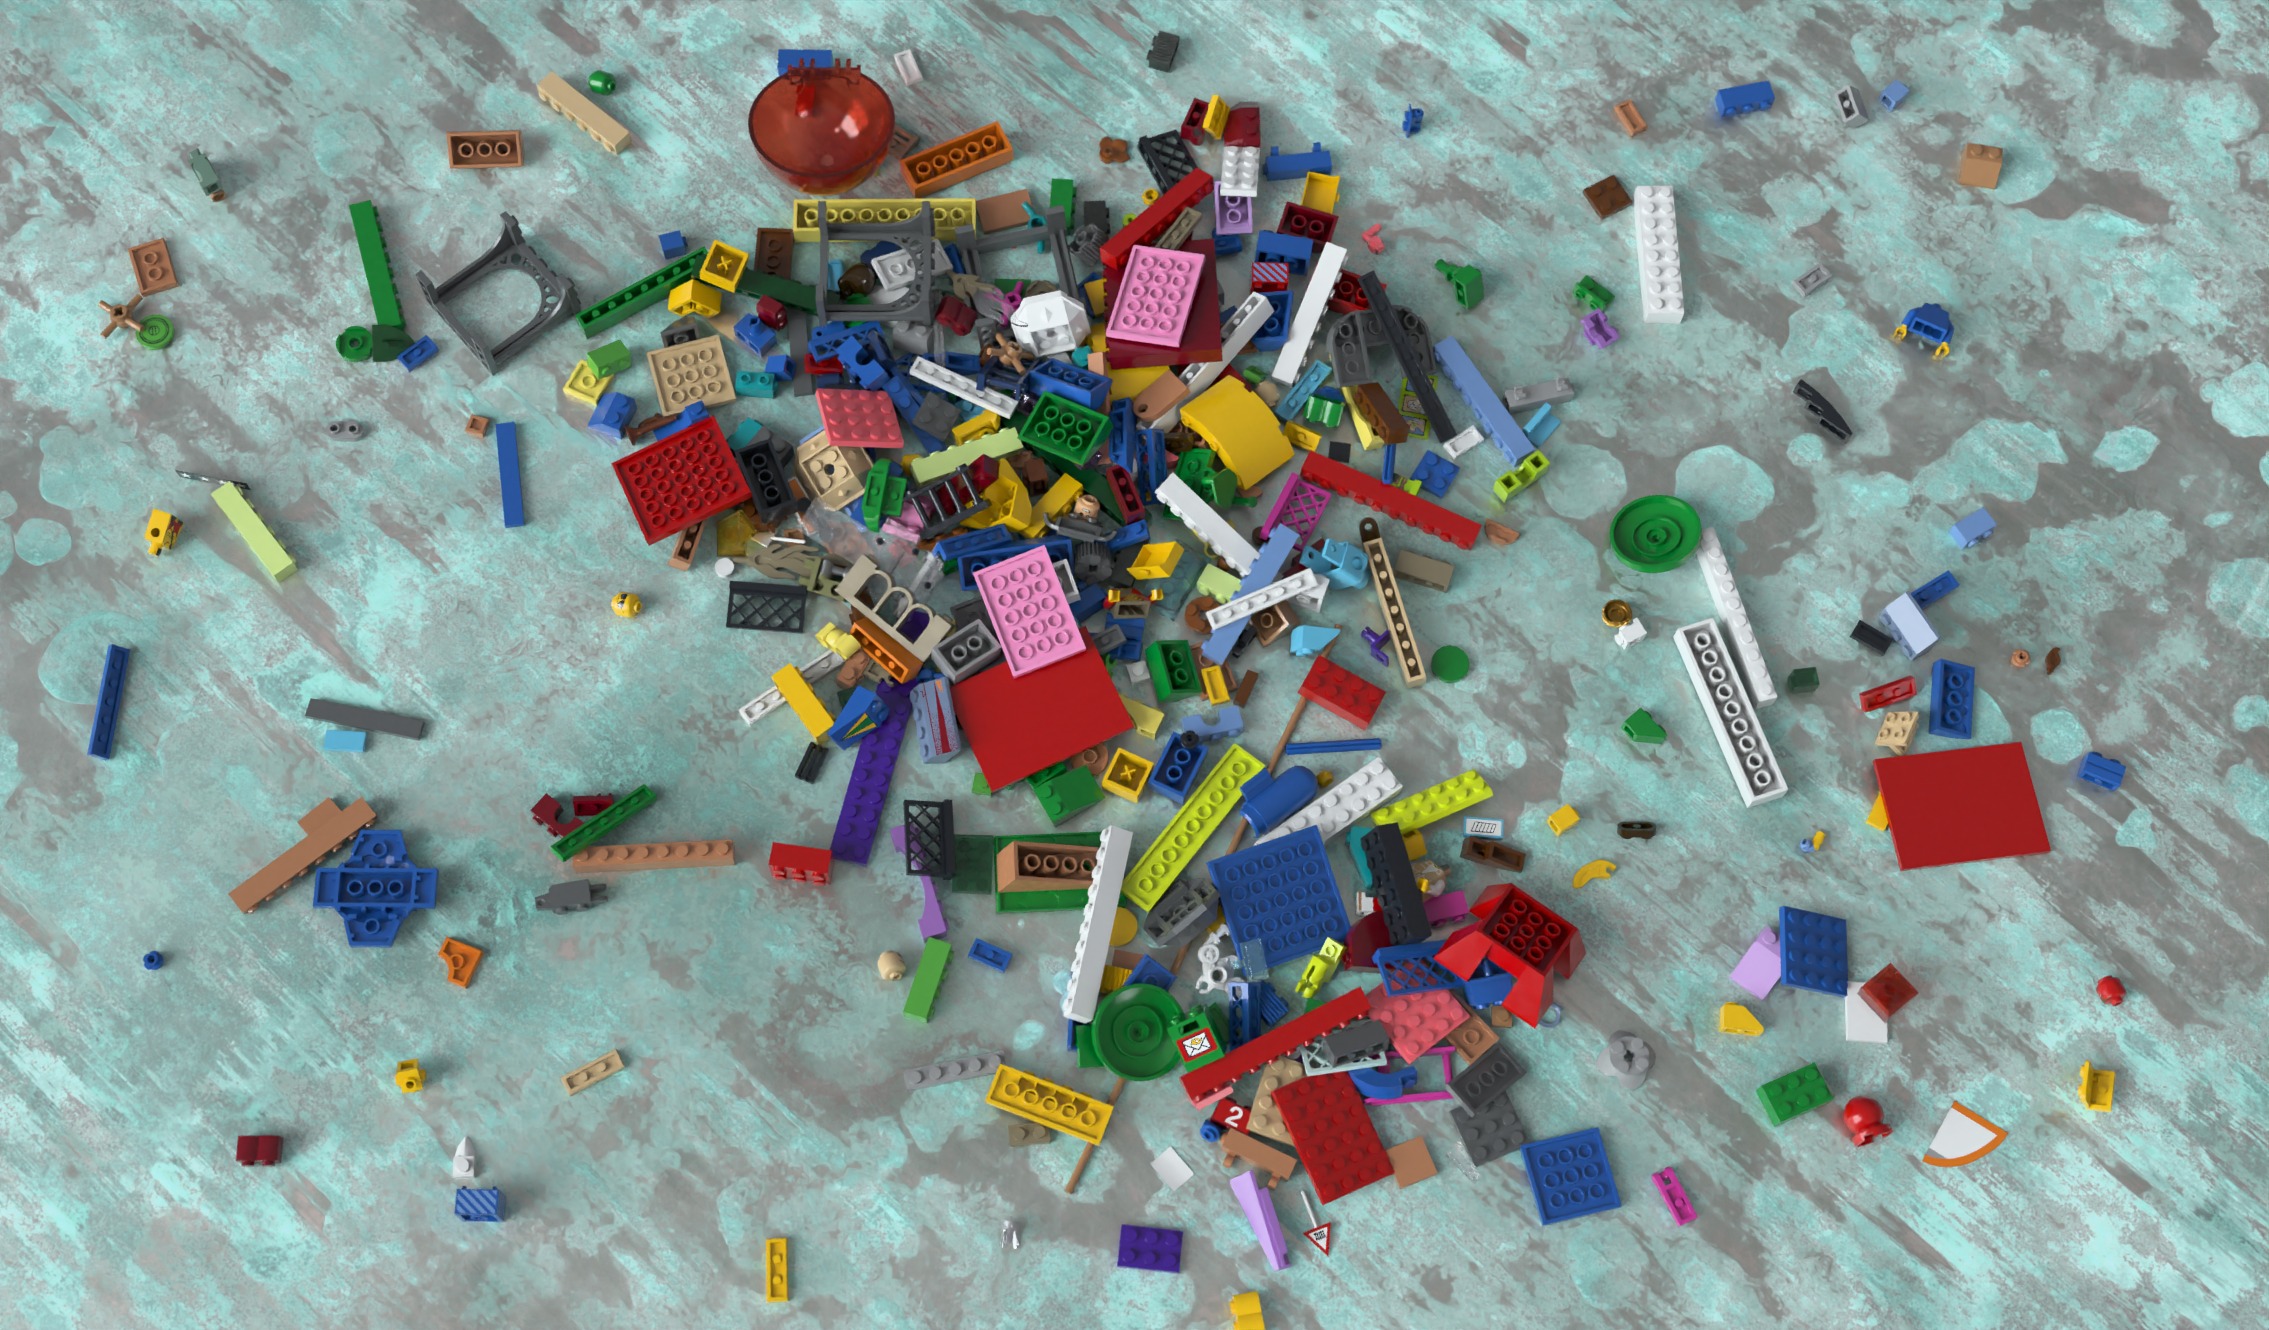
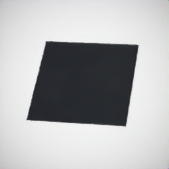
(1339, 451)

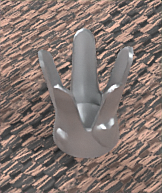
(1010, 1231)

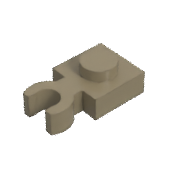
(877, 673)

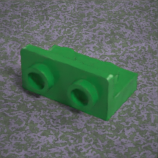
(1593, 294)

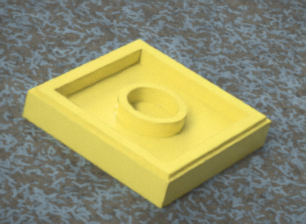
(585, 384)

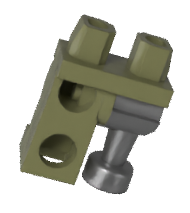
(821, 577)

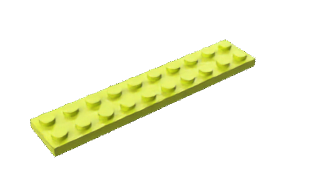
(1190, 828)

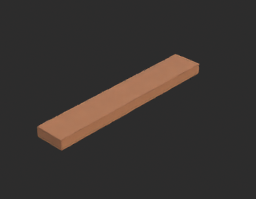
(1098, 364)

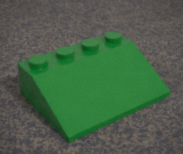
(1065, 428)

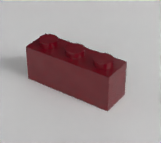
(1125, 494)

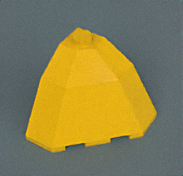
(1008, 501)

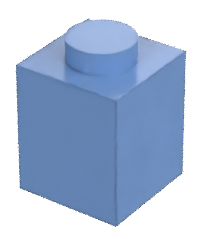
(1893, 95)

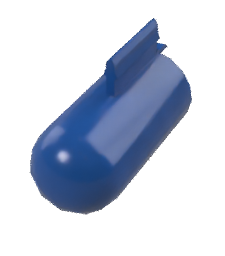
(1274, 801)

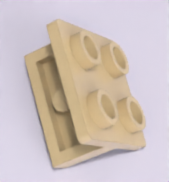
(1898, 731)

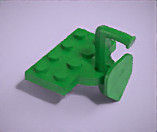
(1197, 473)

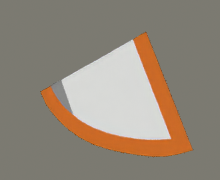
(1963, 1138)

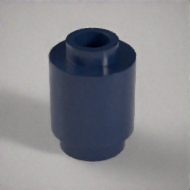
(829, 379)

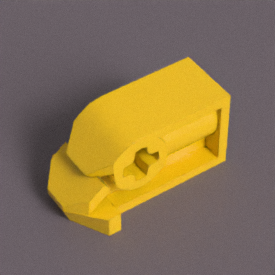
(977, 427)

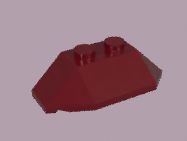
(1243, 126)

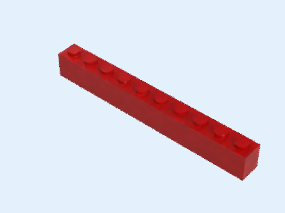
(1390, 500)
(1275, 1043)

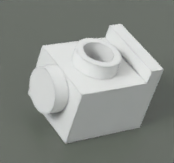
(1630, 634)

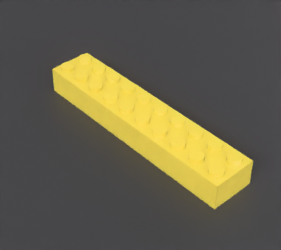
(947, 213)

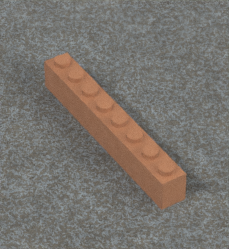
(302, 856)
(655, 856)

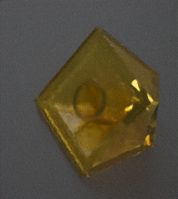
(733, 534)

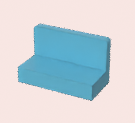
(1541, 426)

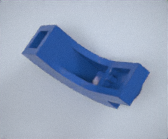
(1383, 1085)

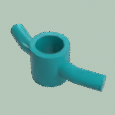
(1035, 220)

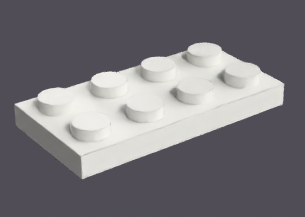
(1240, 171)
(898, 268)

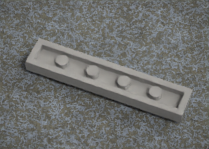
(953, 1071)

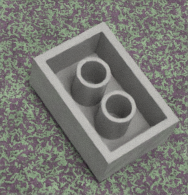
(966, 652)

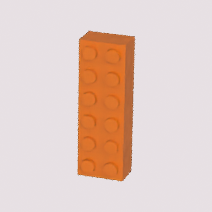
(956, 160)

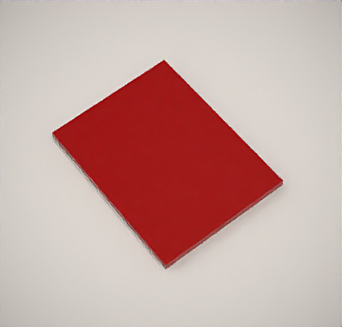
(1040, 716)
(1961, 806)

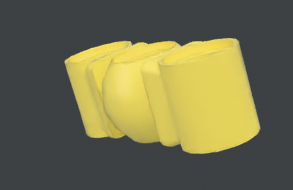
(838, 641)

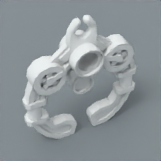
(1210, 957)

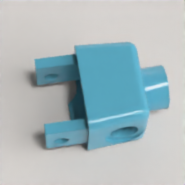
(1346, 557)

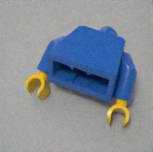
(1930, 323)

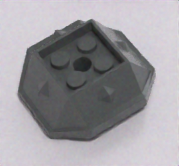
(1182, 912)

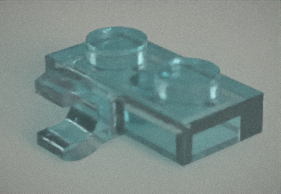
(1252, 960)

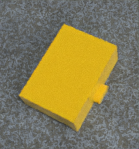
(1320, 192)
(1156, 560)

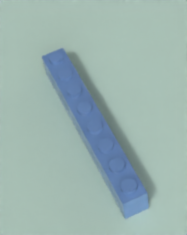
(1482, 401)
(1262, 575)

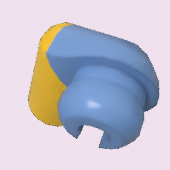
(1812, 845)

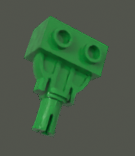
(1466, 282)

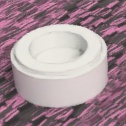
(724, 568)

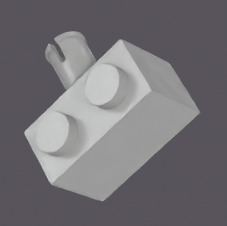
(913, 337)

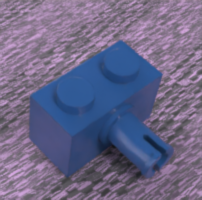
(755, 334)

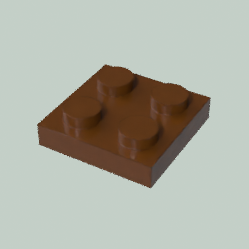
(1607, 197)

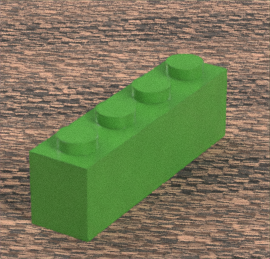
(928, 979)

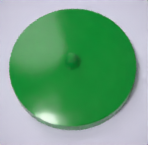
(1655, 534)
(1133, 1032)

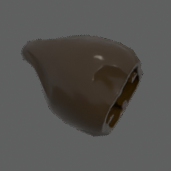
(856, 280)

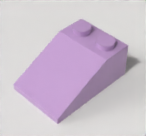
(1232, 213)
(1760, 964)

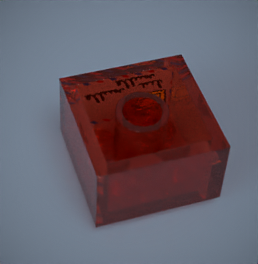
(1887, 993)

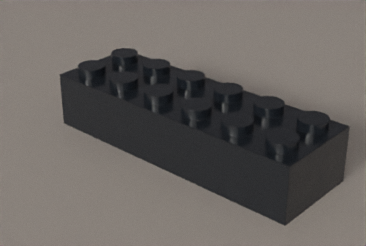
(1395, 885)

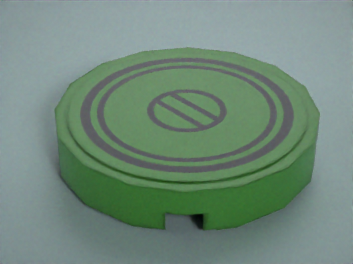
(157, 332)

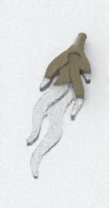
(983, 297)

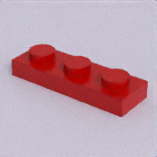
(1888, 694)

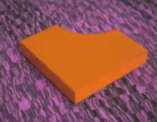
(461, 961)

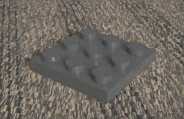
(1491, 1131)

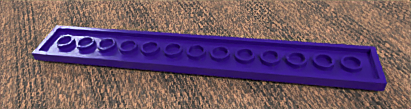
(875, 765)

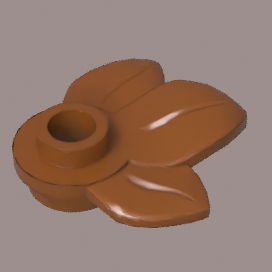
(1113, 150)

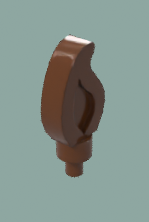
(2052, 660)

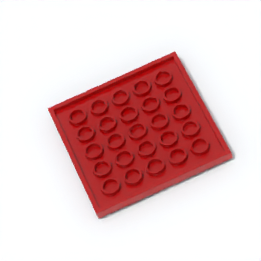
(681, 480)

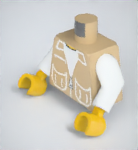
(1430, 878)

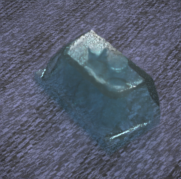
(1180, 584)

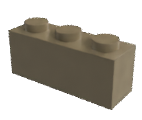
(1423, 570)

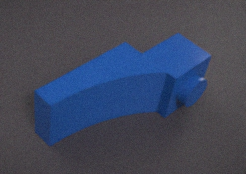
(691, 415)

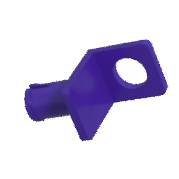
(1377, 643)

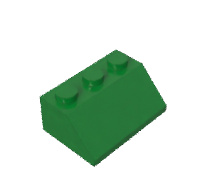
(1173, 670)

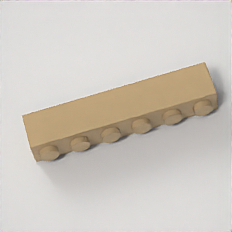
(584, 113)

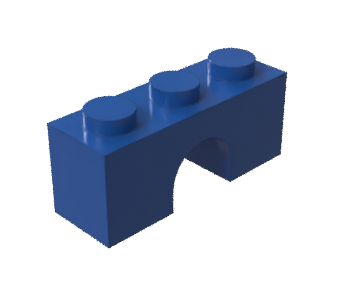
(853, 354)

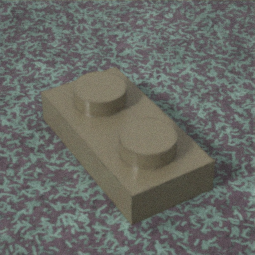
(1028, 1134)

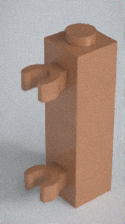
(1258, 1155)

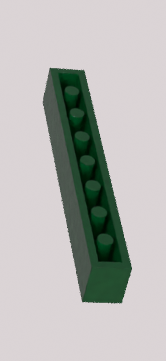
(757, 283)

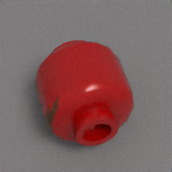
(2111, 990)

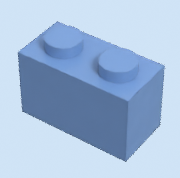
(1972, 528)

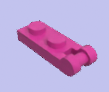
(1674, 1196)

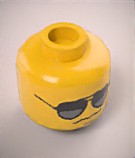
(626, 604)

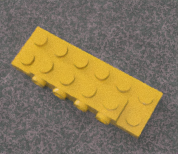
(1049, 1104)

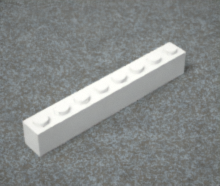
(1309, 315)
(1208, 525)

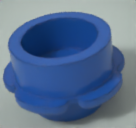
(153, 965)

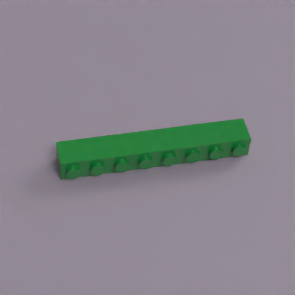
(376, 265)
(637, 296)

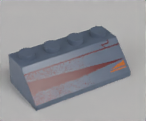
(935, 721)

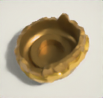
(1617, 613)

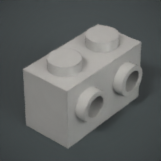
(1851, 106)

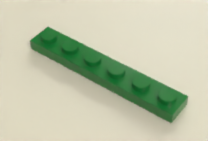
(603, 823)

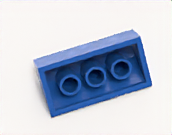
(1070, 383)

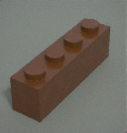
(1382, 413)

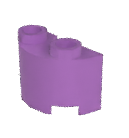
(1597, 329)

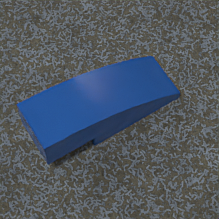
(958, 363)

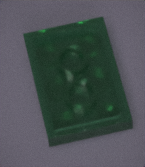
(973, 864)

